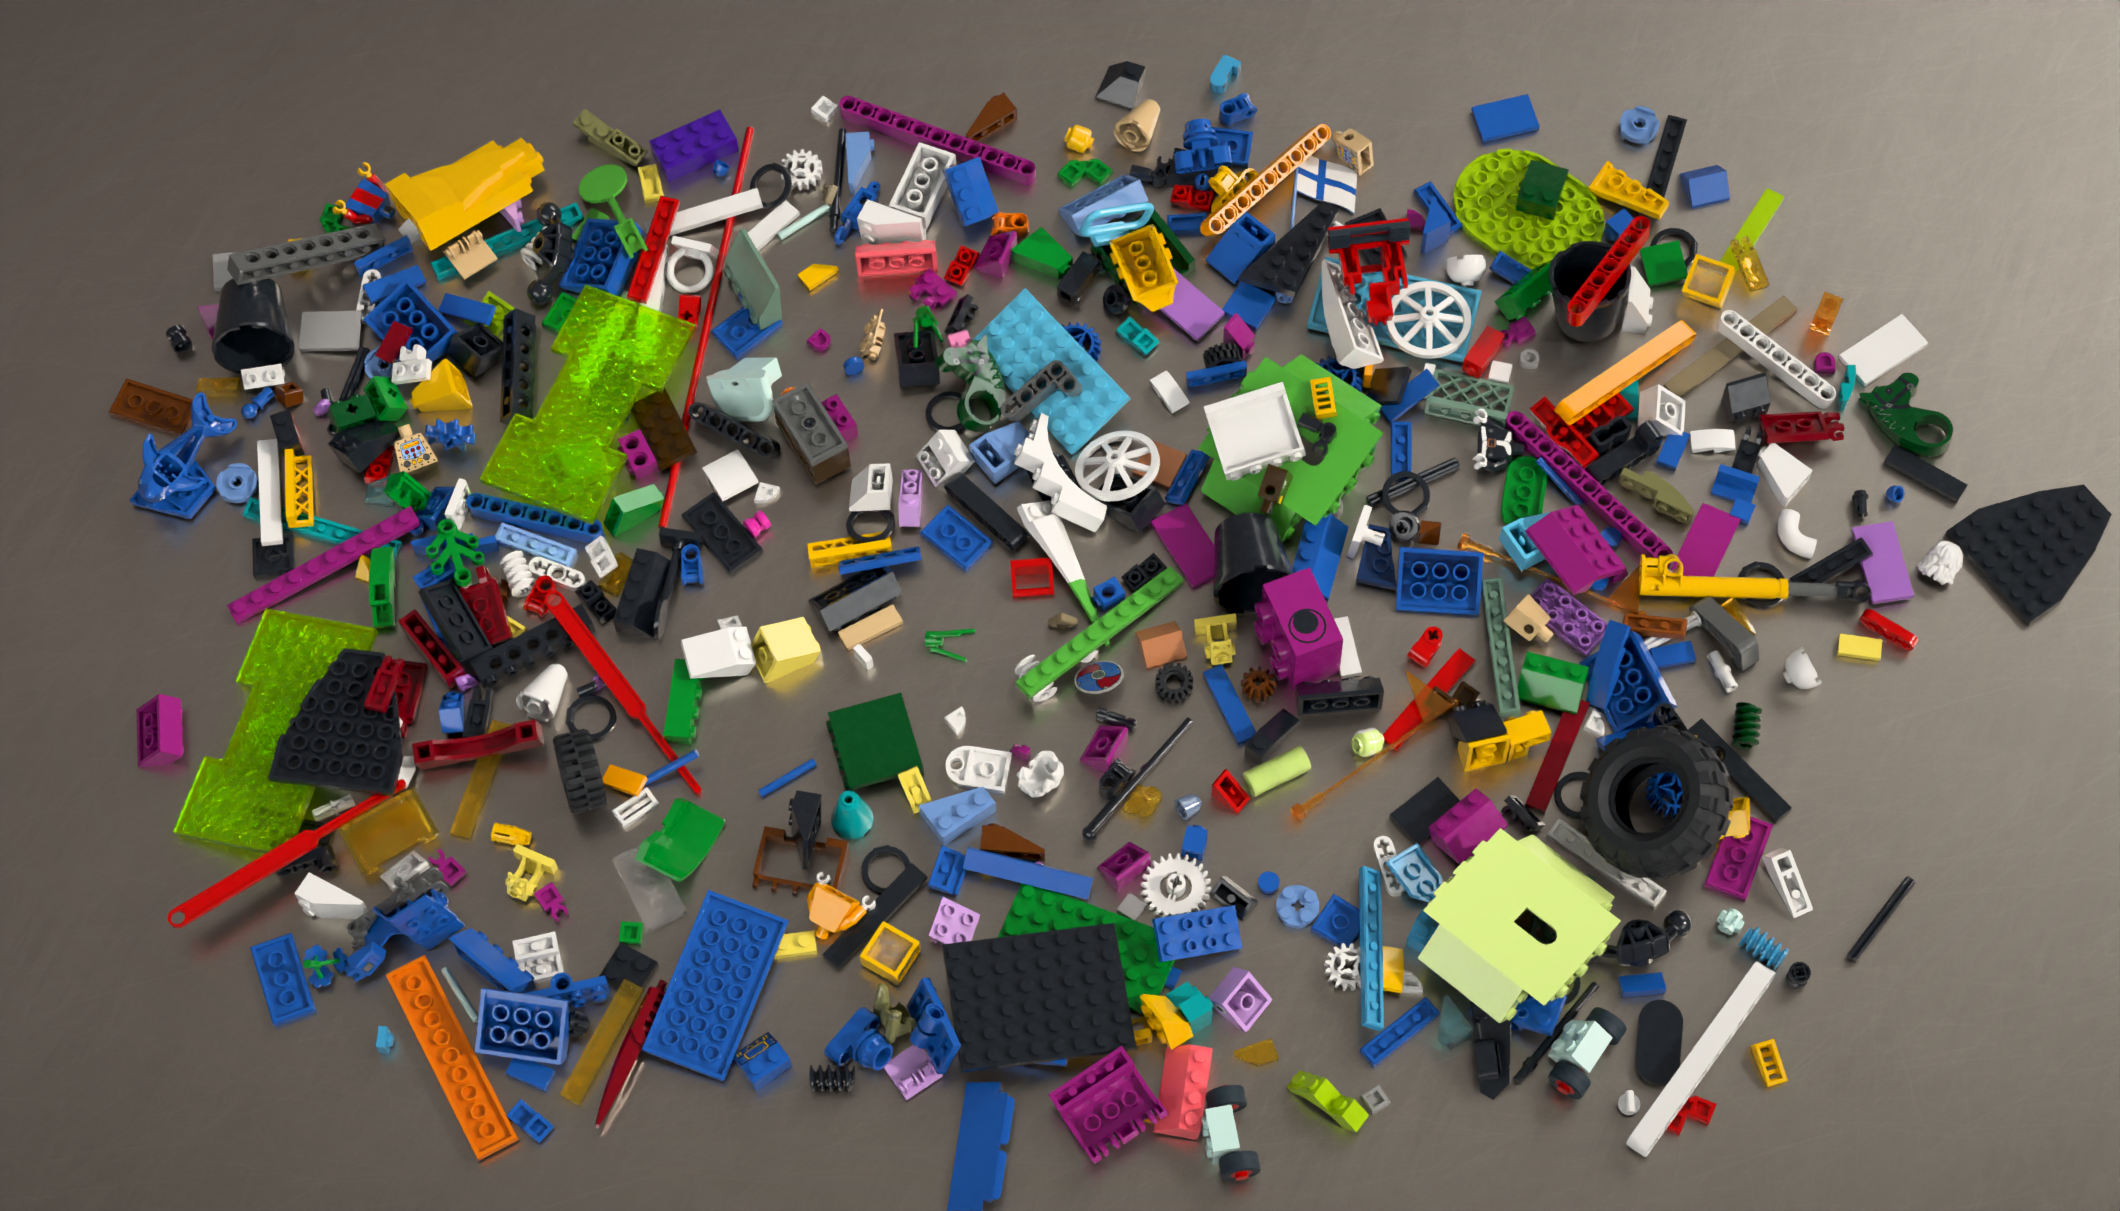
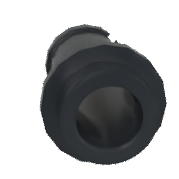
(1860, 503)

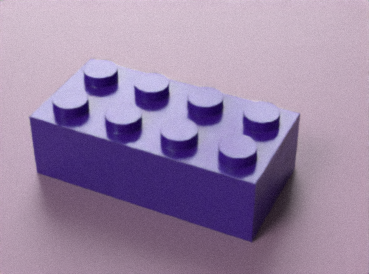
(694, 145)

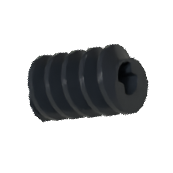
(832, 1079)

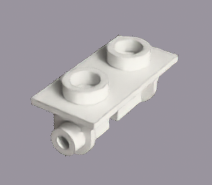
(263, 376)

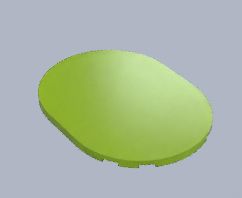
(1487, 203)

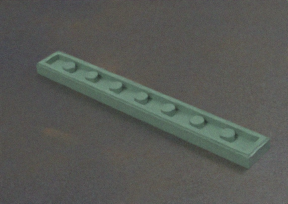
(1500, 648)

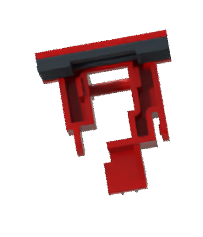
(1384, 234)

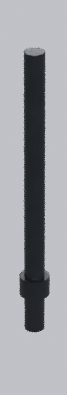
(834, 211)
(1531, 1062)

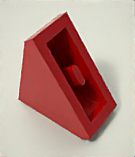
(1229, 792)

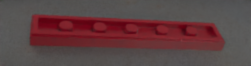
(1556, 759)

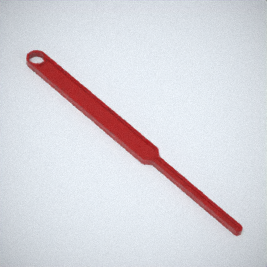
(612, 677)
(268, 864)

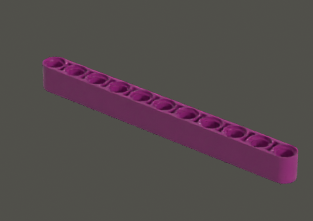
(931, 133)
(1586, 481)

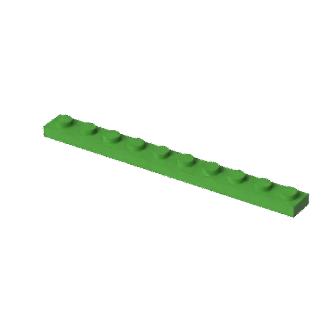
(1099, 632)

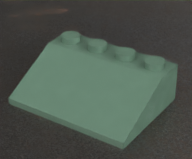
(753, 281)

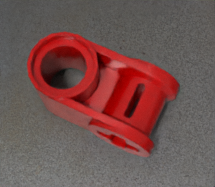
(689, 308)
(536, 599)
(1424, 648)

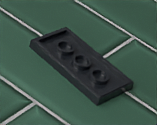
(722, 533)
(455, 620)

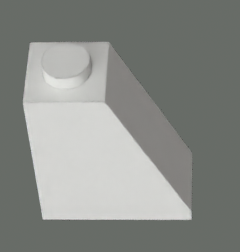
(1782, 472)

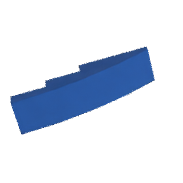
(486, 545)
(1607, 663)

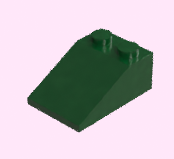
(1541, 189)

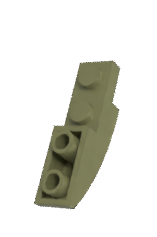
(608, 139)
(1665, 496)

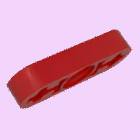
(1889, 629)

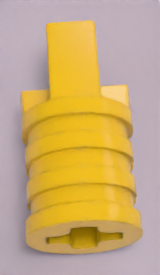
(510, 834)

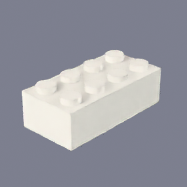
(923, 183)

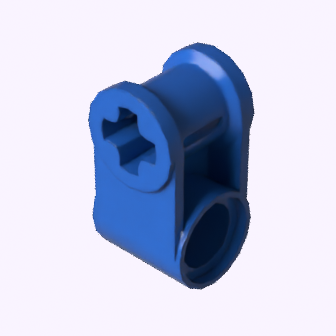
(1236, 109)
(691, 568)

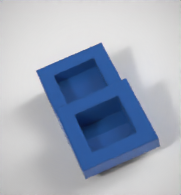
(529, 1121)

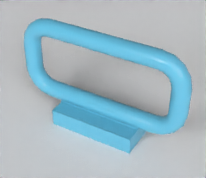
(1102, 234)

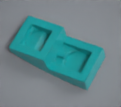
(1135, 336)
(1846, 388)

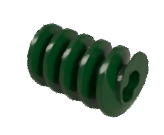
(1745, 725)

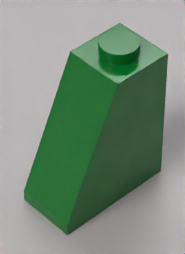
(1043, 254)
(632, 509)

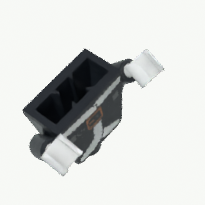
(1494, 444)

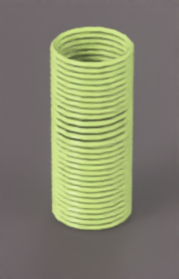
(1278, 770)

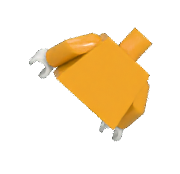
(833, 909)

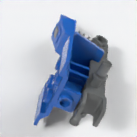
(412, 911)

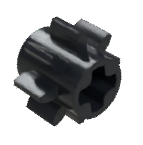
(578, 1023)

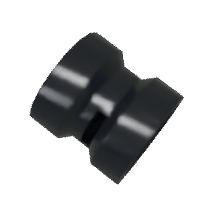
(179, 340)
(1794, 978)

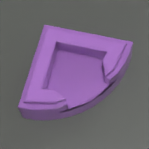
(467, 682)

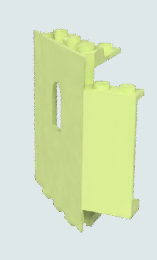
(1493, 957)

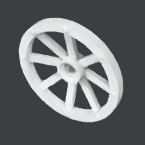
(1430, 321)
(1116, 463)

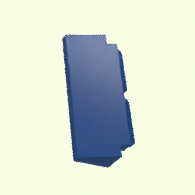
(978, 1157)

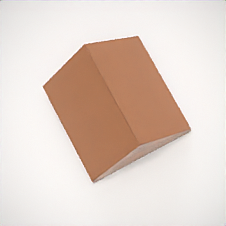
(1161, 645)

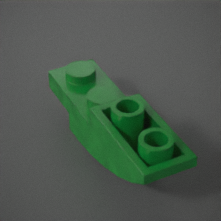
(381, 587)

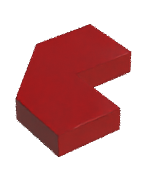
(1694, 1108)

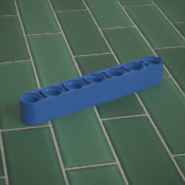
(527, 512)

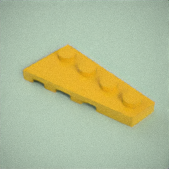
(1621, 189)

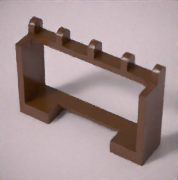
(779, 836)

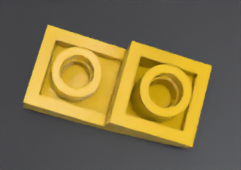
(1393, 969)

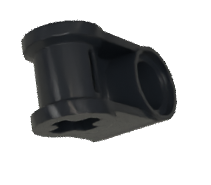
(1118, 776)

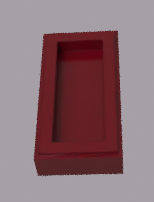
(393, 341)

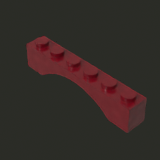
(451, 751)

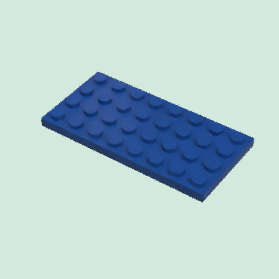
(715, 986)

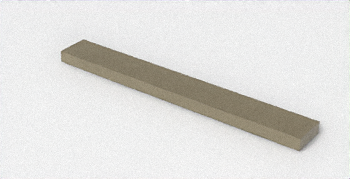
(1727, 350)

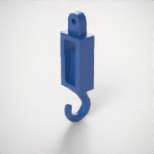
(851, 212)

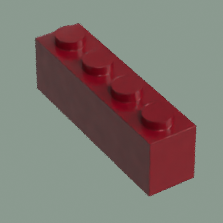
(431, 648)

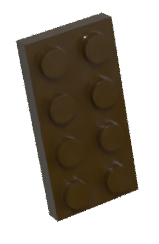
(663, 429)

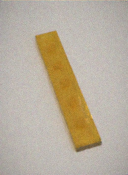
(477, 791)
(602, 1042)

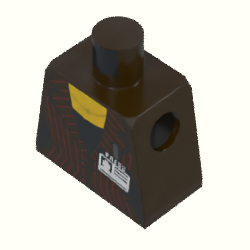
(1274, 479)

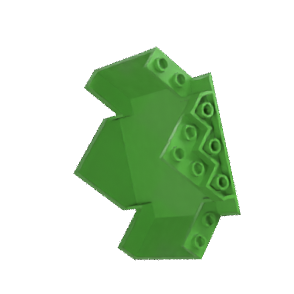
(1317, 488)

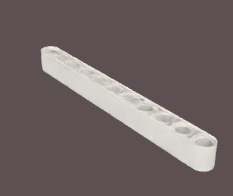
(1700, 1059)

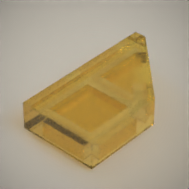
(1258, 1053)

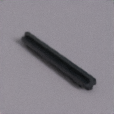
(352, 380)
(1409, 484)
(1881, 919)

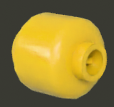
(1078, 138)

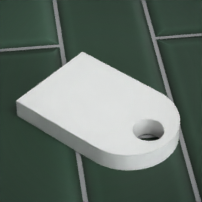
(980, 768)

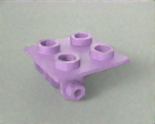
(953, 923)
(912, 1071)

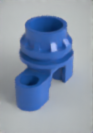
(1201, 156)
(860, 1041)

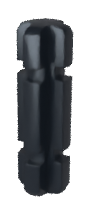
(1116, 719)

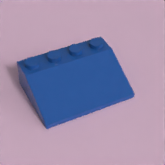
(599, 259)
(413, 310)
(1439, 580)
(1638, 687)
(522, 1026)

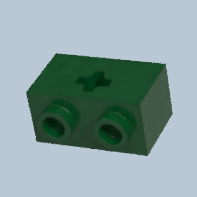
(356, 404)

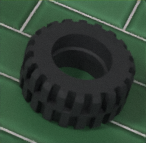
(579, 771)

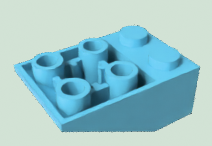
(1519, 544)

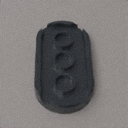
(1658, 1042)

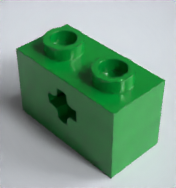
(385, 398)

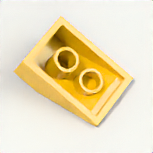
(1484, 752)

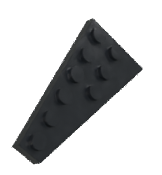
(1291, 257)

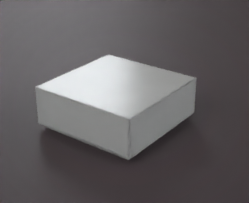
(1131, 907)
(1375, 1100)

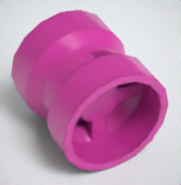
(757, 523)

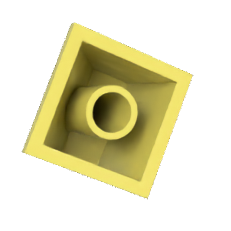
(784, 648)

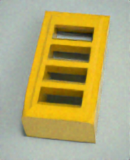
(1326, 412)
(1773, 1051)

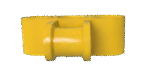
(1226, 181)

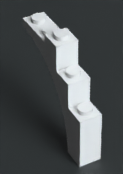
(1051, 480)

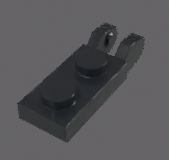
(1747, 452)
(478, 713)

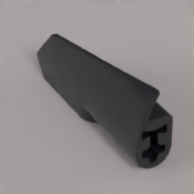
(1492, 1051)

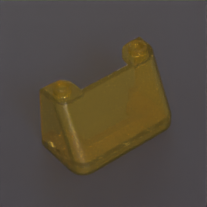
(388, 830)

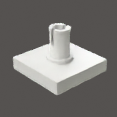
(1363, 533)

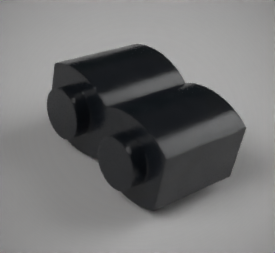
(1610, 435)

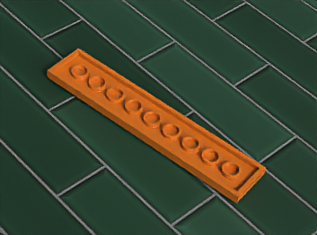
(452, 1057)

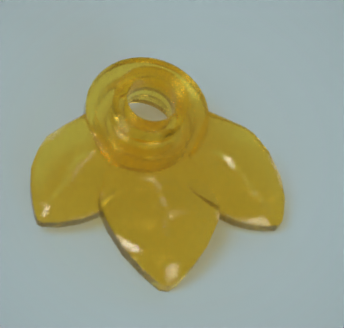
(1141, 802)

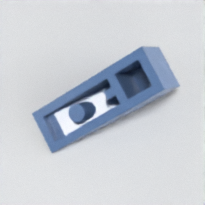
(858, 156)

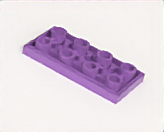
(1192, 309)
(1886, 569)
(1570, 618)

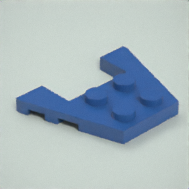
(180, 503)

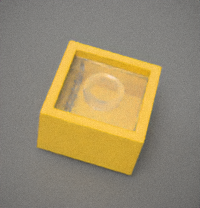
(1708, 281)
(890, 953)

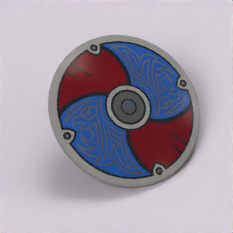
(1098, 677)

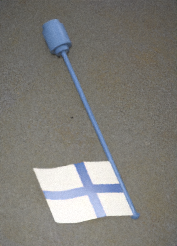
(1324, 183)

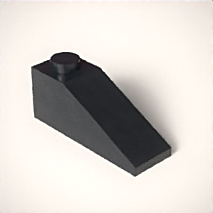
(1270, 736)

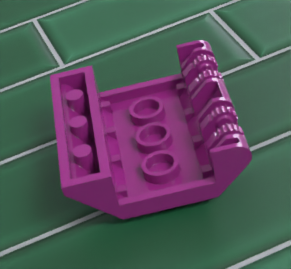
(1575, 549)
(1107, 1104)

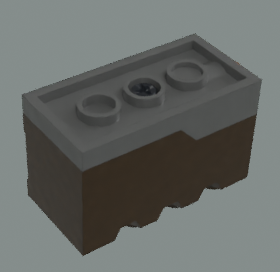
(811, 433)

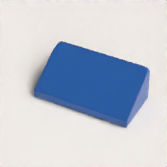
(1642, 985)

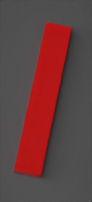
(656, 243)
(1445, 680)

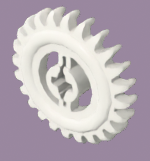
(1178, 869)

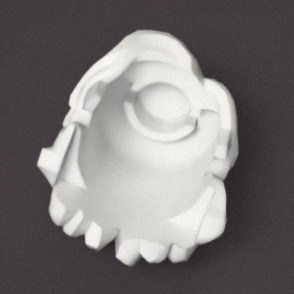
(1942, 562)
(1042, 775)

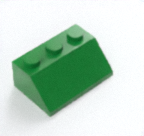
(1525, 292)
(1552, 682)

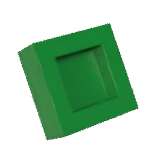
(631, 933)

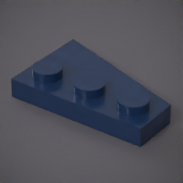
(1377, 563)

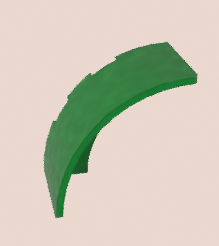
(683, 840)

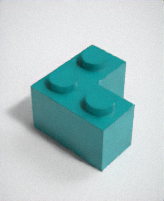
(1192, 1006)

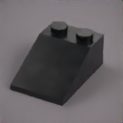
(918, 364)
(363, 443)
(1134, 511)
(1475, 721)
(805, 823)

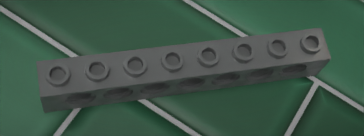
(305, 254)

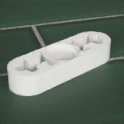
(368, 275)
(552, 566)
(1381, 859)

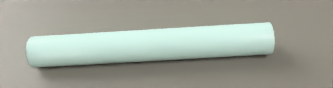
(803, 221)
(460, 994)

